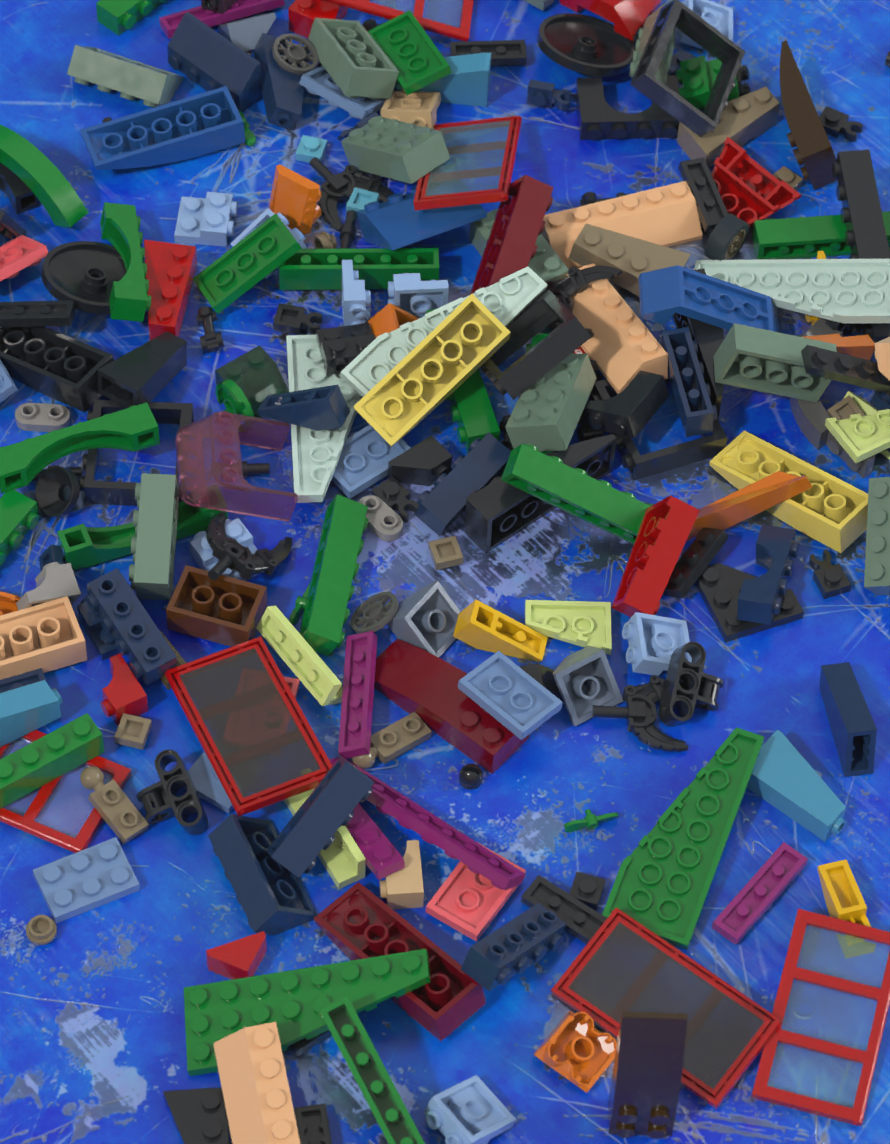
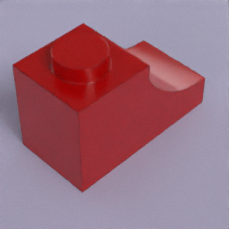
(123, 692)

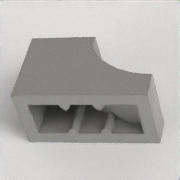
(51, 584)

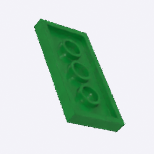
(410, 52)
(246, 263)

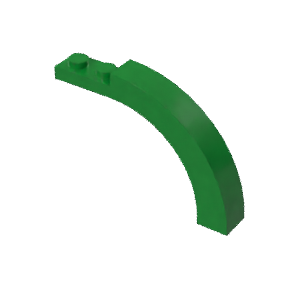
(41, 177)

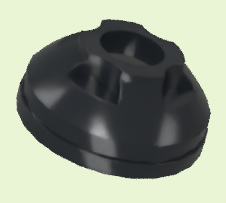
(50, 491)

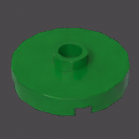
(233, 398)

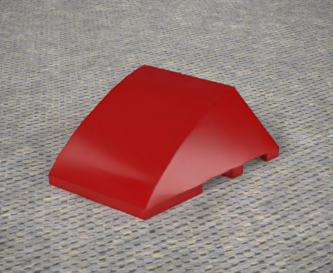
(625, 14)
(747, 187)

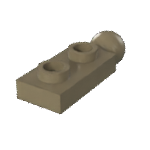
(395, 740)
(113, 805)

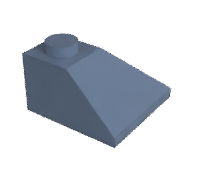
(247, 32)
(426, 619)
(586, 681)

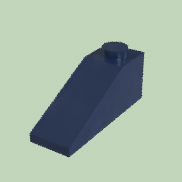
(309, 408)

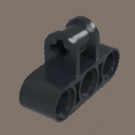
(700, 689)
(164, 794)

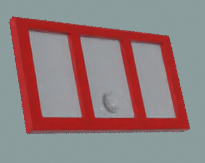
(60, 808)

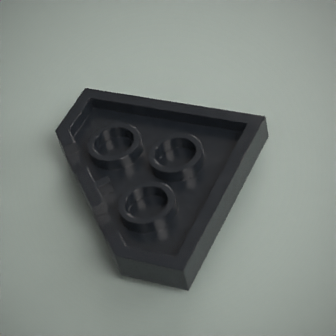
(720, 592)

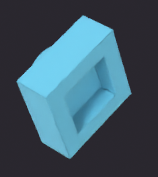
(311, 147)
(360, 198)

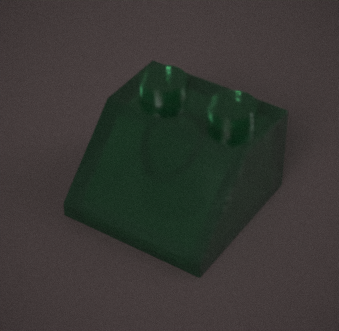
(255, 375)

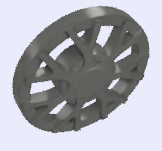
(295, 53)
(375, 613)

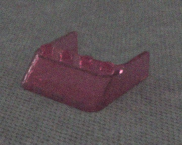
(212, 465)

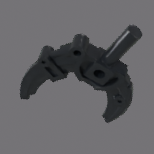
(340, 187)
(578, 281)
(237, 557)
(642, 714)

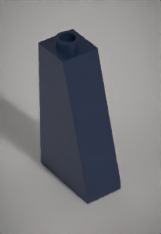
(279, 87)
(849, 719)

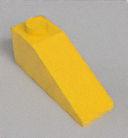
(494, 632)

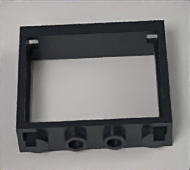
(731, 55)
(543, 355)
(667, 458)
(124, 492)

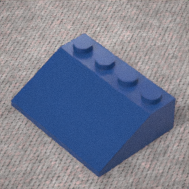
(399, 224)

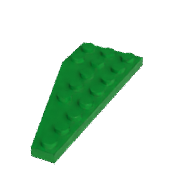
(676, 862)
(292, 1000)

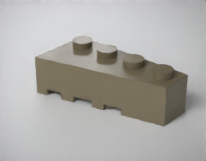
(740, 121)
(623, 253)

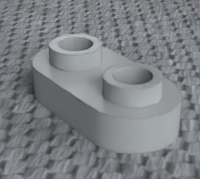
(40, 417)
(379, 515)

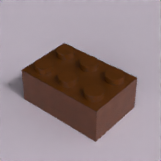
(216, 609)

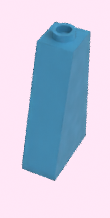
(467, 82)
(27, 710)
(795, 788)

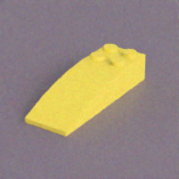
(433, 370)
(827, 512)

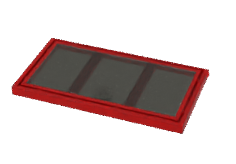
(249, 725)
(640, 972)

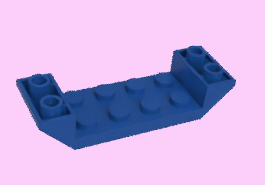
(703, 299)

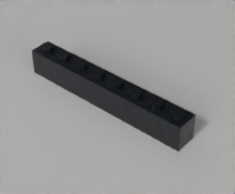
(862, 216)

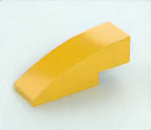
(842, 893)

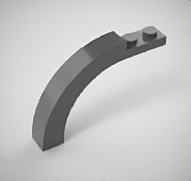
(812, 418)

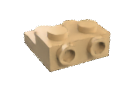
(414, 108)

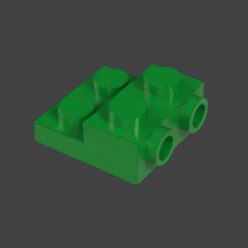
(698, 79)

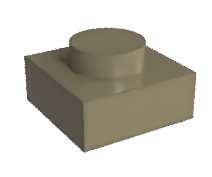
(789, 177)
(844, 409)
(445, 552)
(133, 731)

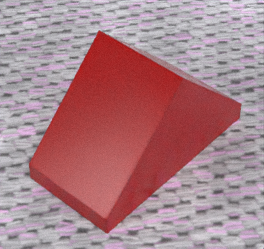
(238, 957)

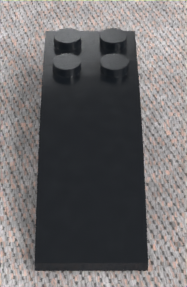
(708, 341)
(53, 364)
(504, 510)

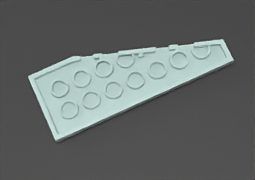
(816, 287)
(503, 299)
(313, 451)

